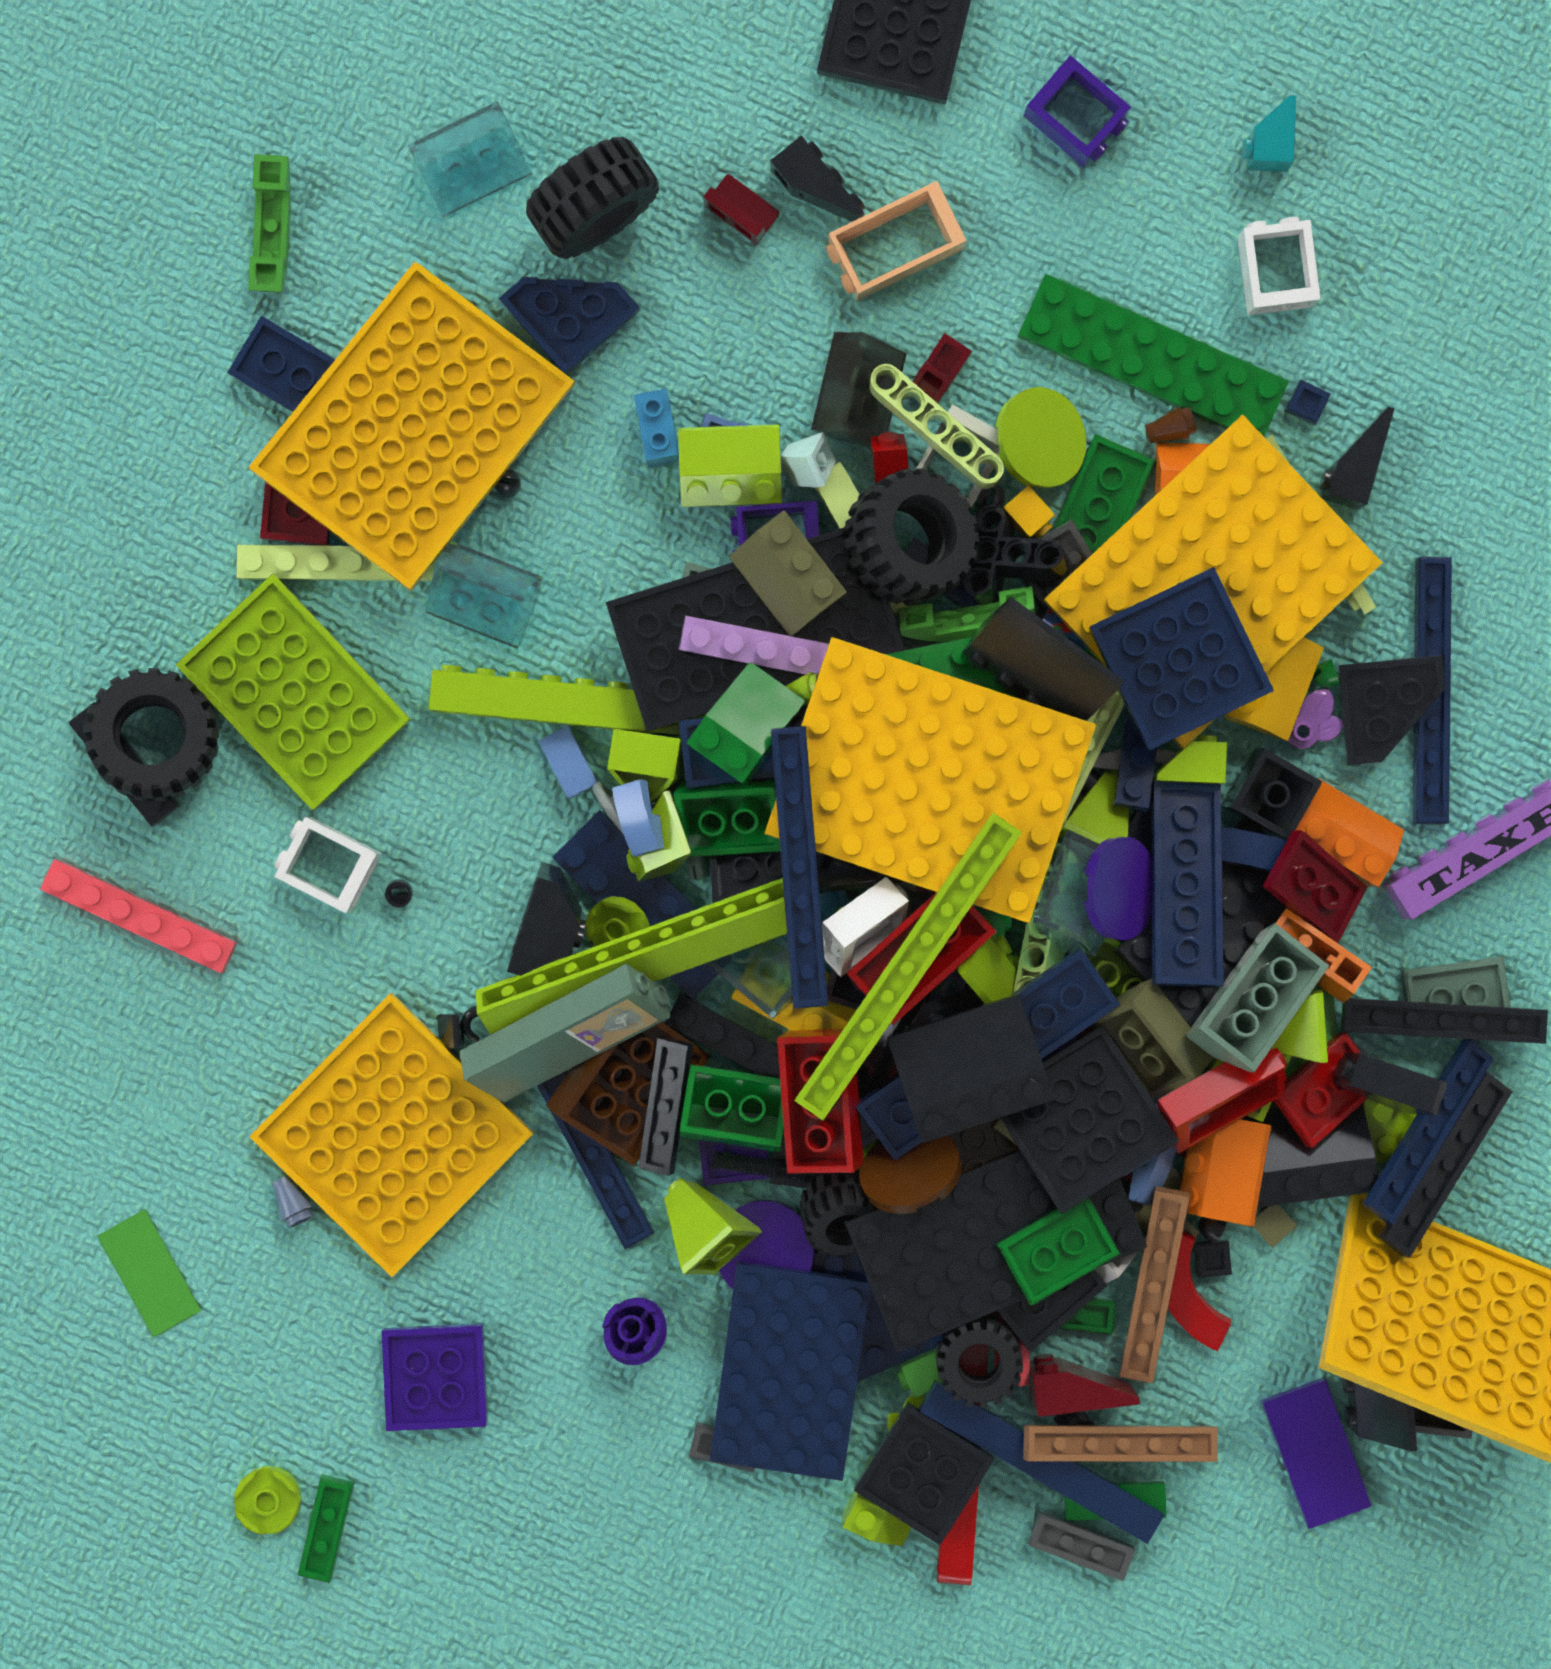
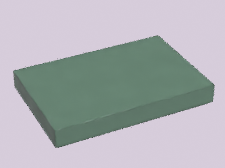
(1464, 982)

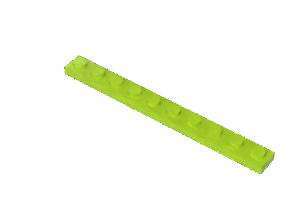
(908, 965)

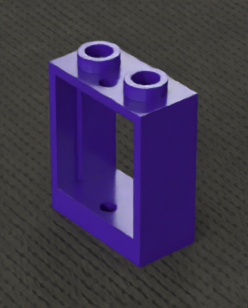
(1061, 136)
(806, 508)

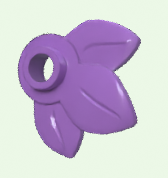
(1317, 718)

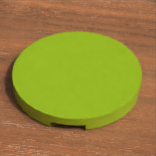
(1041, 438)

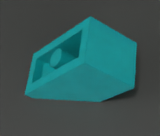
(1273, 140)

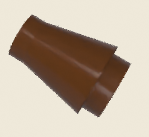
(1171, 426)

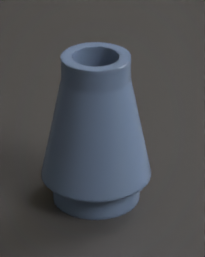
(291, 1202)

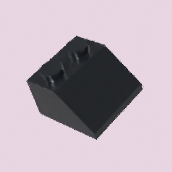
(1272, 793)

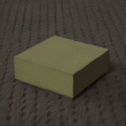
(1273, 1224)

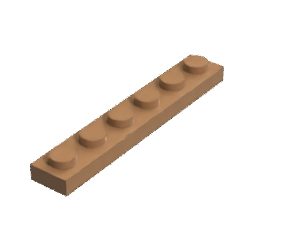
(1154, 1284)
(1120, 1443)

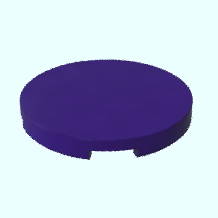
(1119, 888)
(779, 1244)

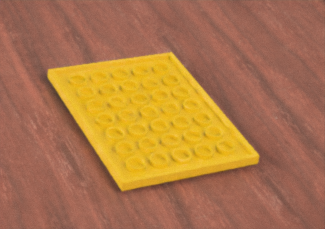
(412, 426)
(1250, 519)
(921, 761)
(1445, 1330)

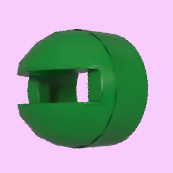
(1326, 675)

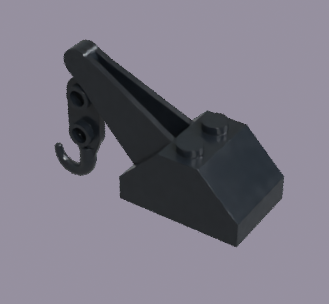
(547, 930)

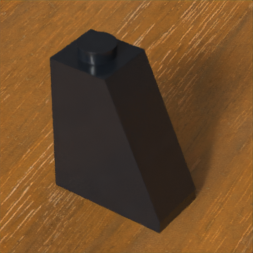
(1390, 1084)

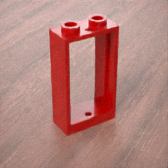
(1221, 1098)

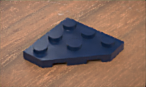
(569, 315)

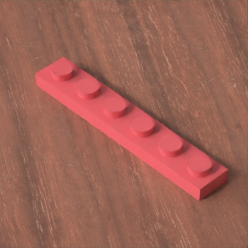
(138, 916)

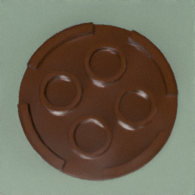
(914, 1178)

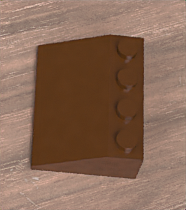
(594, 1106)

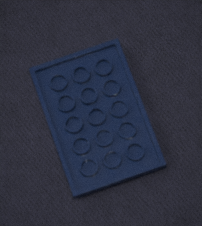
(790, 1370)

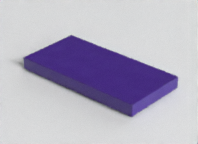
(1316, 1453)

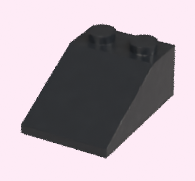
(1379, 1417)

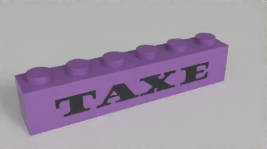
(1472, 854)

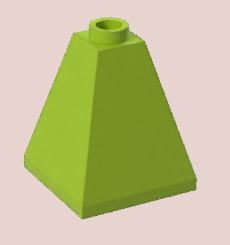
(1095, 814)
(1306, 1031)
(705, 1228)

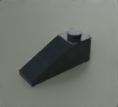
(1354, 472)

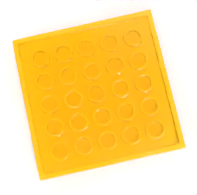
(390, 1135)

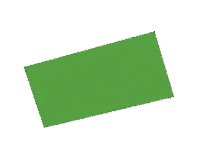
(149, 1273)

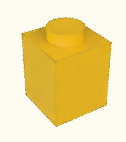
(1029, 514)

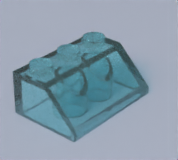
(470, 159)
(483, 594)
(1062, 907)
(760, 974)

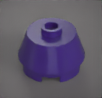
(635, 1331)

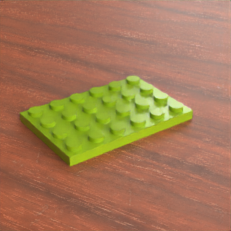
(293, 692)

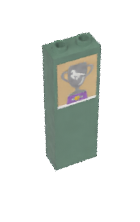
(565, 1033)

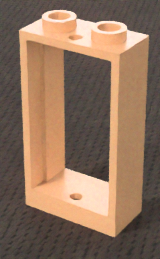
(943, 215)

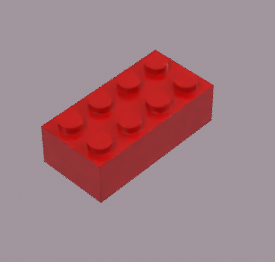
(814, 1143)

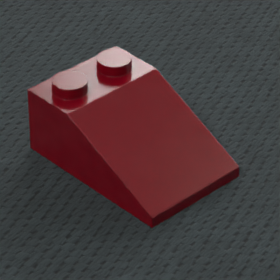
(1068, 1388)

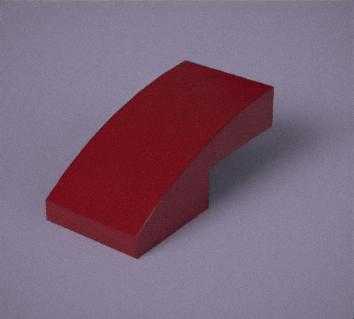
(942, 367)

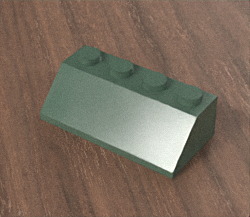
(1258, 999)

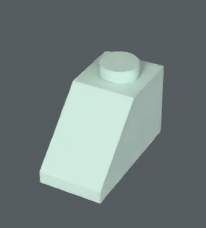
(808, 461)

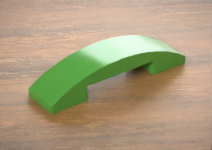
(271, 223)
(950, 625)

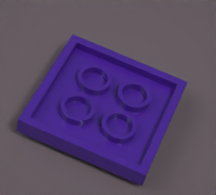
(434, 1377)

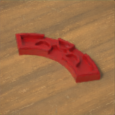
(1190, 1307)

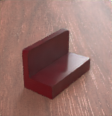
(741, 208)

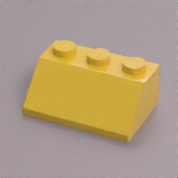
(1290, 679)

